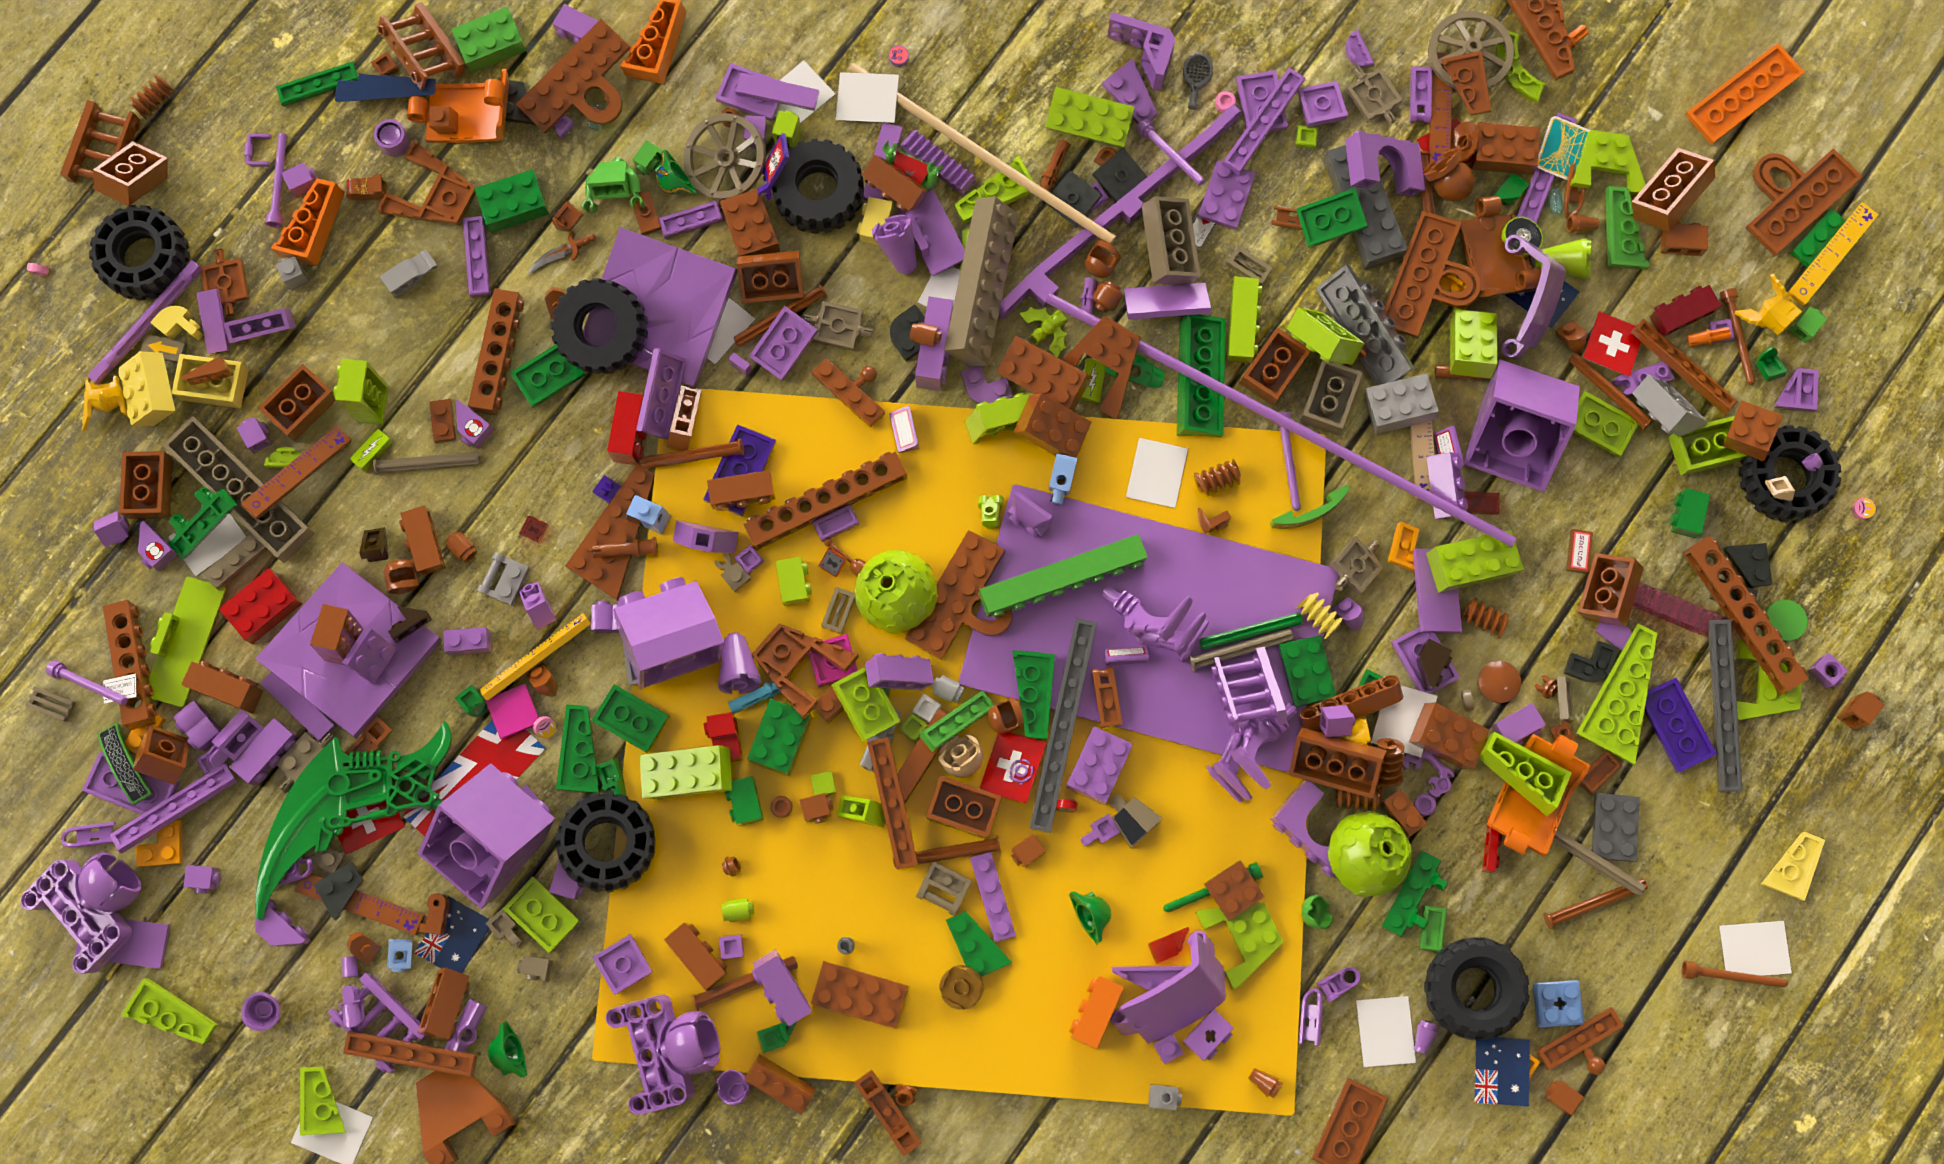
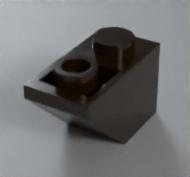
(1431, 662)

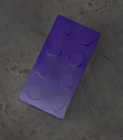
(756, 455)
(1677, 726)

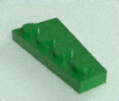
(1034, 685)
(577, 756)

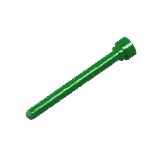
(1253, 869)

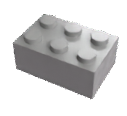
(1401, 404)

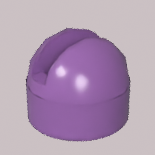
(1812, 462)

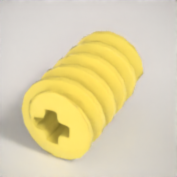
(1319, 614)

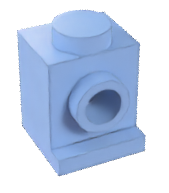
(404, 946)

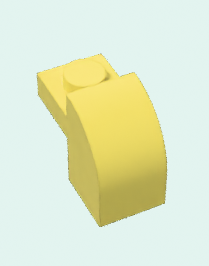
(174, 320)

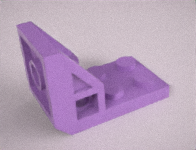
(1156, 42)

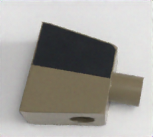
(1133, 819)

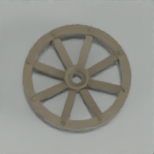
(1484, 19)
(721, 155)

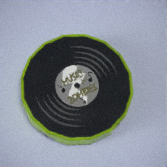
(1524, 228)

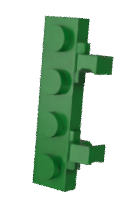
(191, 533)
(1404, 909)

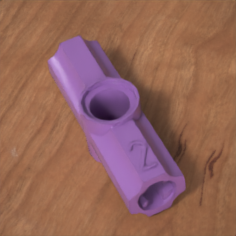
(468, 1020)

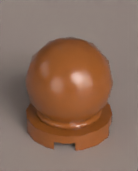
(1451, 177)

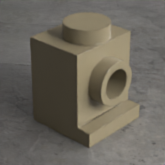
(535, 967)

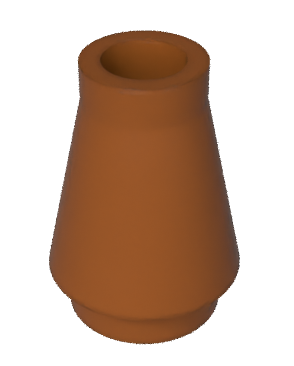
(1580, 223)
(1265, 1082)

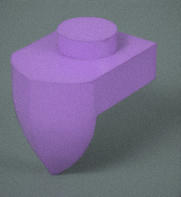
(1350, 613)

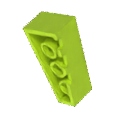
(1526, 772)

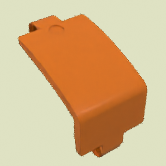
(479, 110)
(1521, 820)

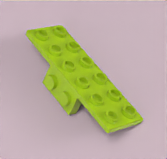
(183, 639)

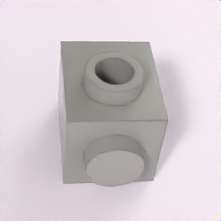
(292, 272)
(1164, 1097)

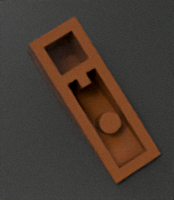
(684, 418)

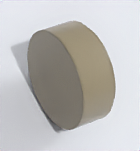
(1467, 700)

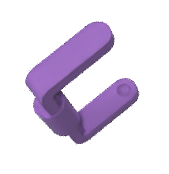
(248, 153)

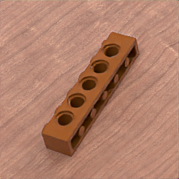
(501, 301)
(115, 616)

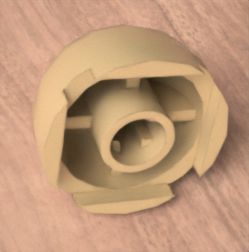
(961, 756)

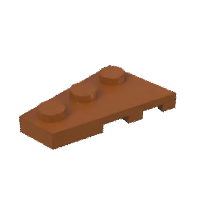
(1470, 80)

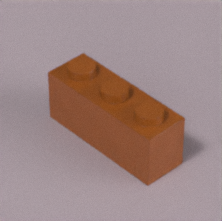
(894, 184)
(741, 490)
(422, 540)
(696, 955)
(444, 1004)
(780, 1084)

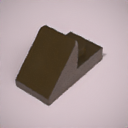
(374, 545)
(414, 620)

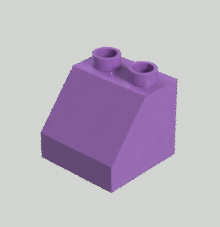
(1539, 410)
(668, 632)
(485, 834)

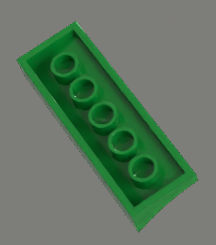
(1203, 348)

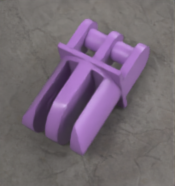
(352, 1007)

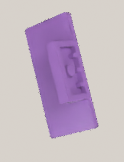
(935, 235)

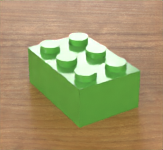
(489, 40)

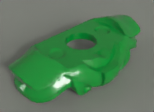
(1150, 375)

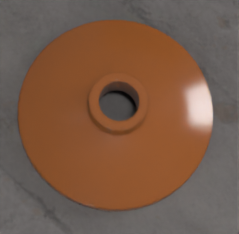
(1465, 139)

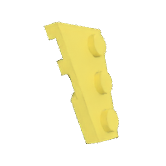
(1796, 867)

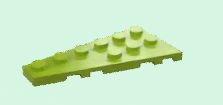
(1619, 707)

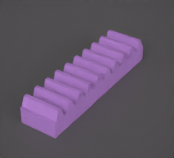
(952, 173)

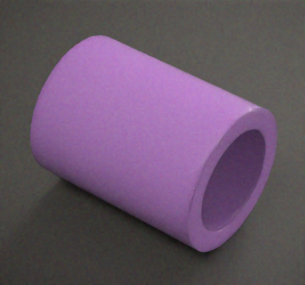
(350, 966)

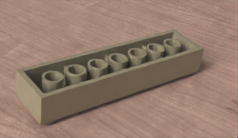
(981, 282)
(220, 469)

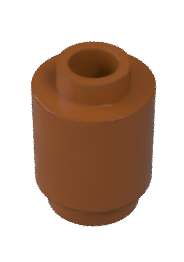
(925, 334)
(461, 546)

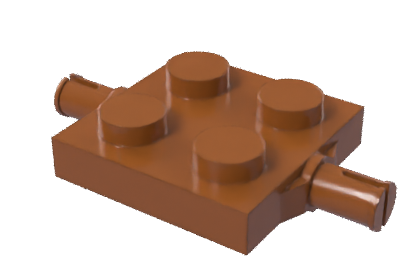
(228, 278)

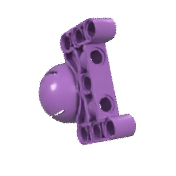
(94, 898)
(676, 1048)

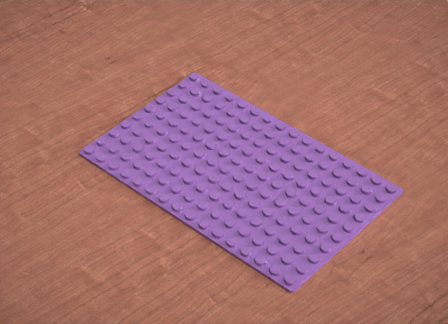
(1161, 697)

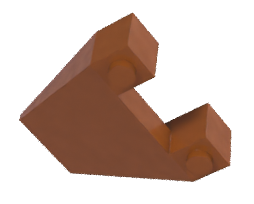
(452, 1104)

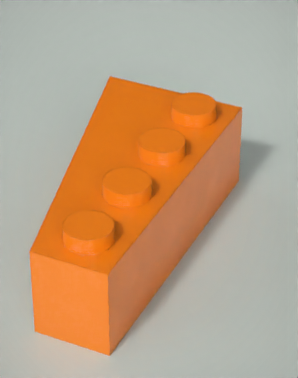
(657, 42)
(311, 224)

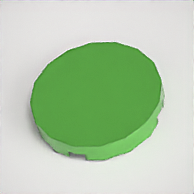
(1788, 619)

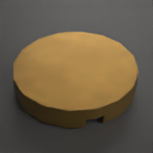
(961, 987)

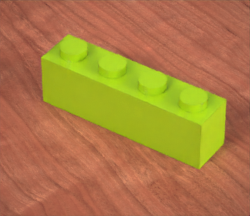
(1243, 320)

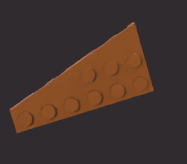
(1546, 29)
(612, 528)

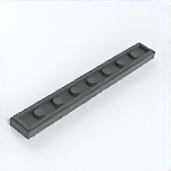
(1725, 705)

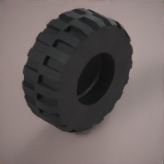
(825, 213)
(124, 229)
(571, 315)
(1819, 484)
(605, 809)

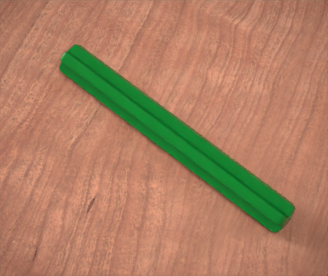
(1250, 631)

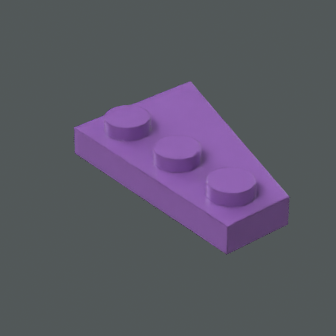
(1128, 88)

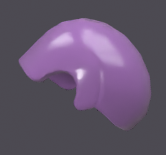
(733, 1087)

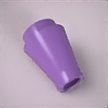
(1425, 1036)

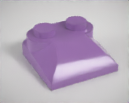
(1029, 515)

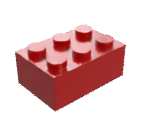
(624, 439)
(260, 606)

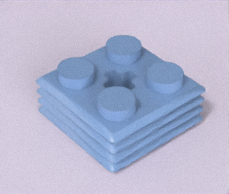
(1549, 1015)

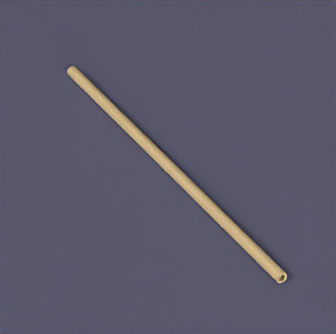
(999, 165)

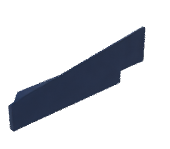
(381, 87)

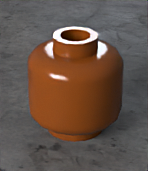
(1107, 296)

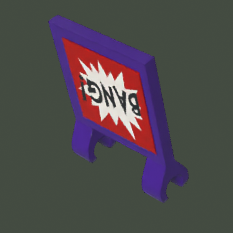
(774, 165)

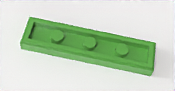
(956, 721)

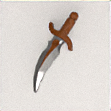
(558, 253)

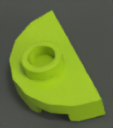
(281, 458)

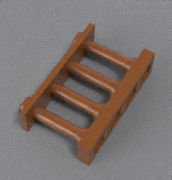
(431, 32)
(86, 132)

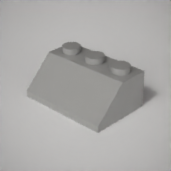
(1668, 406)

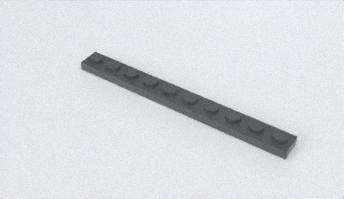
(1063, 725)

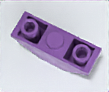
(705, 537)
(278, 929)

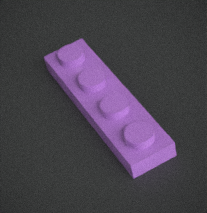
(992, 896)

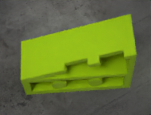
(995, 416)

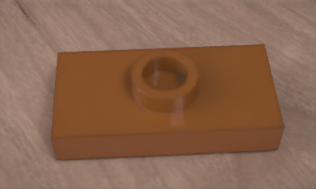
(646, 216)

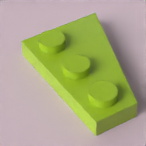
(317, 1104)

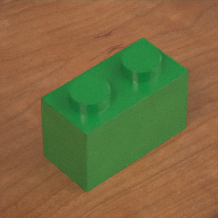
(1689, 513)
(744, 801)

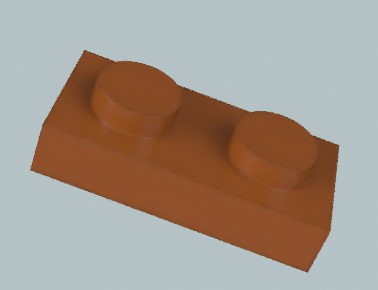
(442, 421)

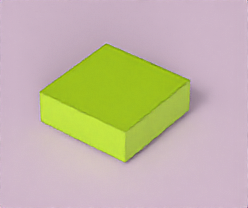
(1306, 137)
(913, 727)
(823, 783)

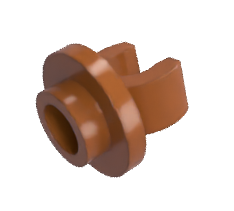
(1548, 690)

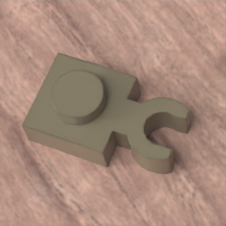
(734, 574)

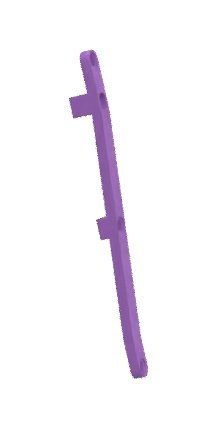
(1128, 208)

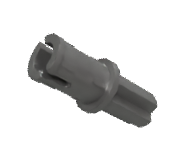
(845, 945)

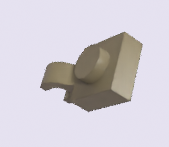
(502, 926)

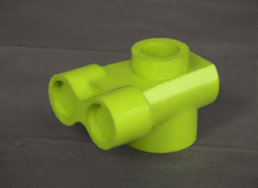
(990, 510)

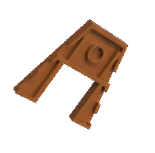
(446, 200)
(1114, 348)
(785, 651)

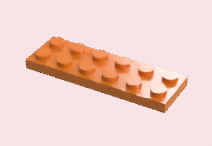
(1744, 93)

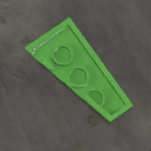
(1623, 239)

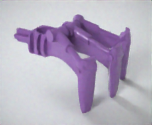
(1158, 630)
(1242, 751)

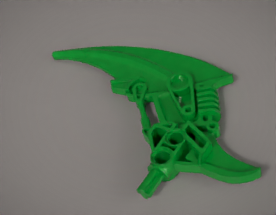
(328, 789)

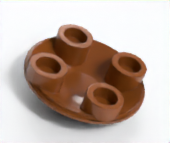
(1499, 681)

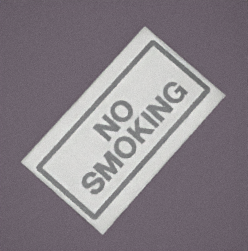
(122, 685)

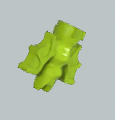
(1050, 326)

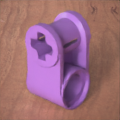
(1338, 983)

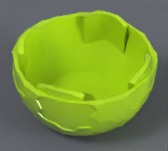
(908, 598)
(1359, 856)

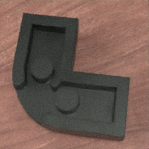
(901, 329)
(1595, 668)

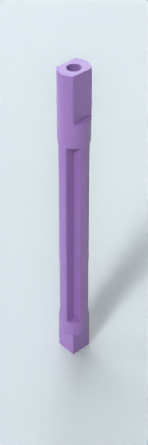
(143, 324)

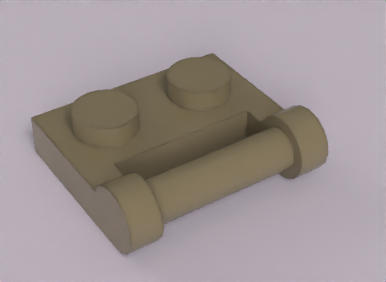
(946, 881)

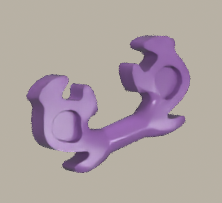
(1442, 783)

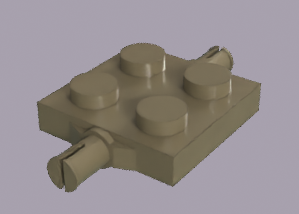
(1374, 94)
(838, 325)
(1356, 565)
(299, 757)

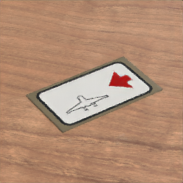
(1202, 231)

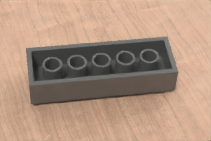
(1382, 239)

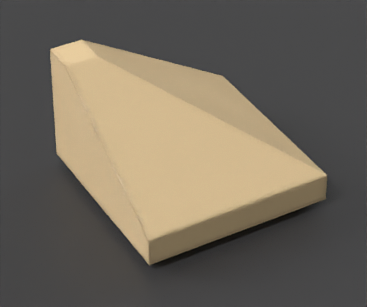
(1780, 488)

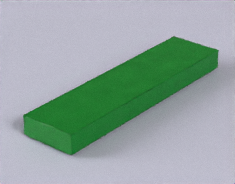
(315, 84)

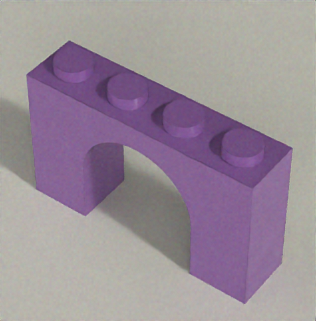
(1402, 155)
(1292, 821)

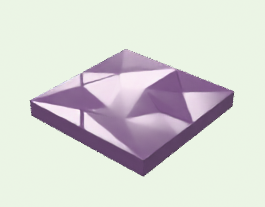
(680, 297)
(333, 686)

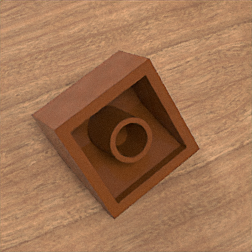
(162, 755)

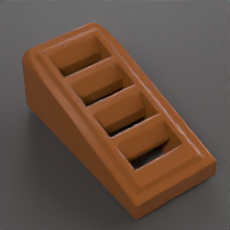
(208, 372)

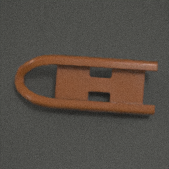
(1572, 195)
(1283, 218)

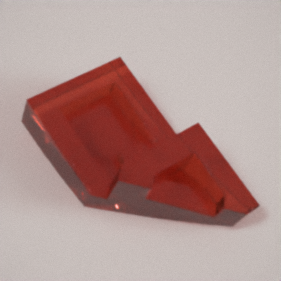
(1168, 946)

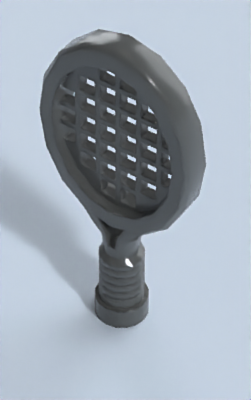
(1189, 81)

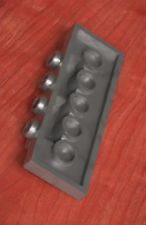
(1363, 316)

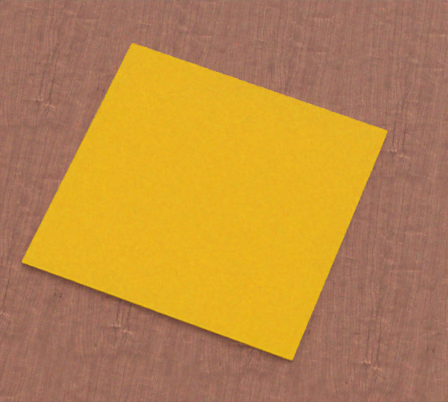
(840, 874)

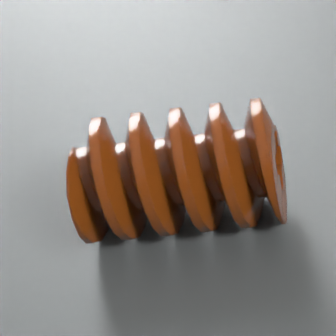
(151, 96)
(1218, 477)
(1486, 617)
(1392, 767)
(1357, 800)

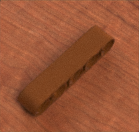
(1359, 701)
(917, 762)

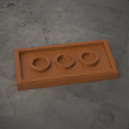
(1350, 1125)

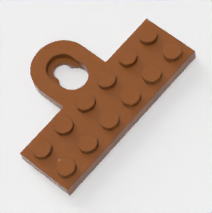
(574, 76)
(1803, 201)
(1423, 270)
(957, 595)

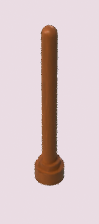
(1729, 297)
(1692, 970)

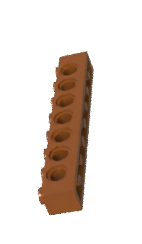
(800, 520)
(1745, 627)

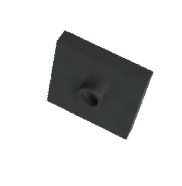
(1119, 175)
(1076, 194)

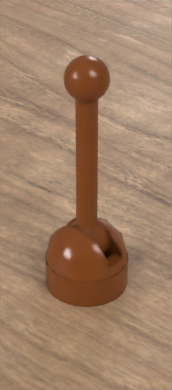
(855, 565)

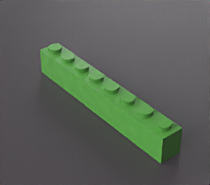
(1062, 576)

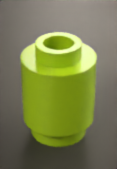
(737, 910)

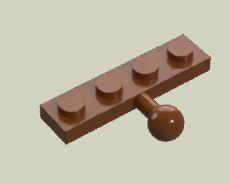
(850, 392)
(1580, 1040)

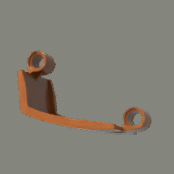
(1486, 253)

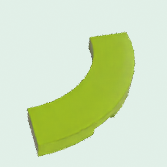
(1519, 77)

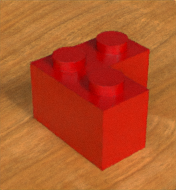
(724, 732)

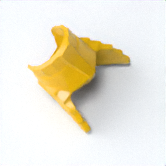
(1775, 313)
(102, 398)

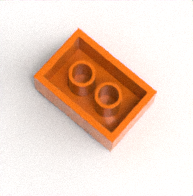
(1096, 1011)

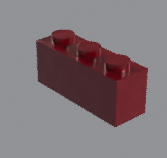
(1685, 310)

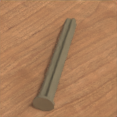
(425, 462)
(1240, 649)
(1599, 863)

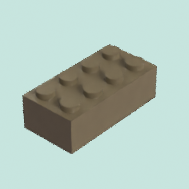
(1170, 240)

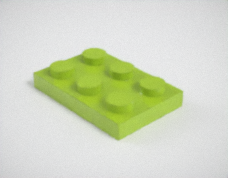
(1603, 424)
(865, 706)
(541, 915)

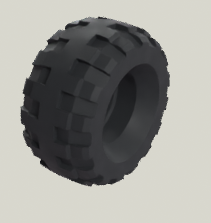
(1509, 988)

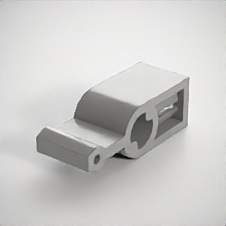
(408, 273)

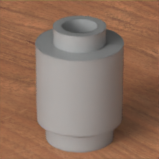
(947, 689)

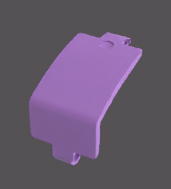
(1544, 300)
(1179, 999)

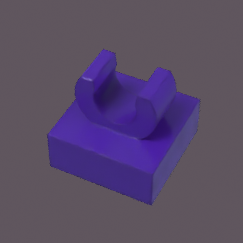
(606, 489)

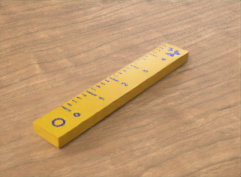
(1832, 254)
(535, 656)

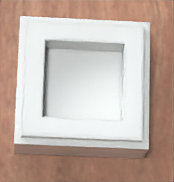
(926, 708)

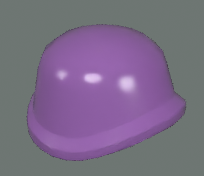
(260, 1011)

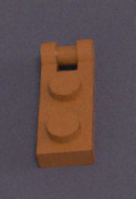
(1107, 698)

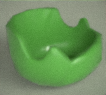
(1316, 913)

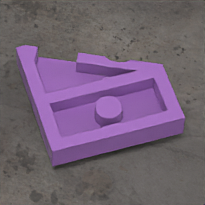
(1800, 391)

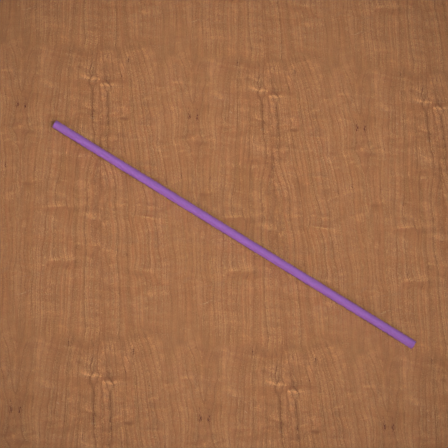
(1297, 428)

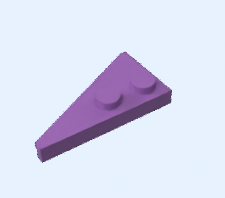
(1148, 976)

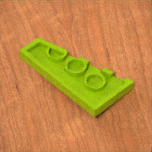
(998, 186)
(164, 1010)

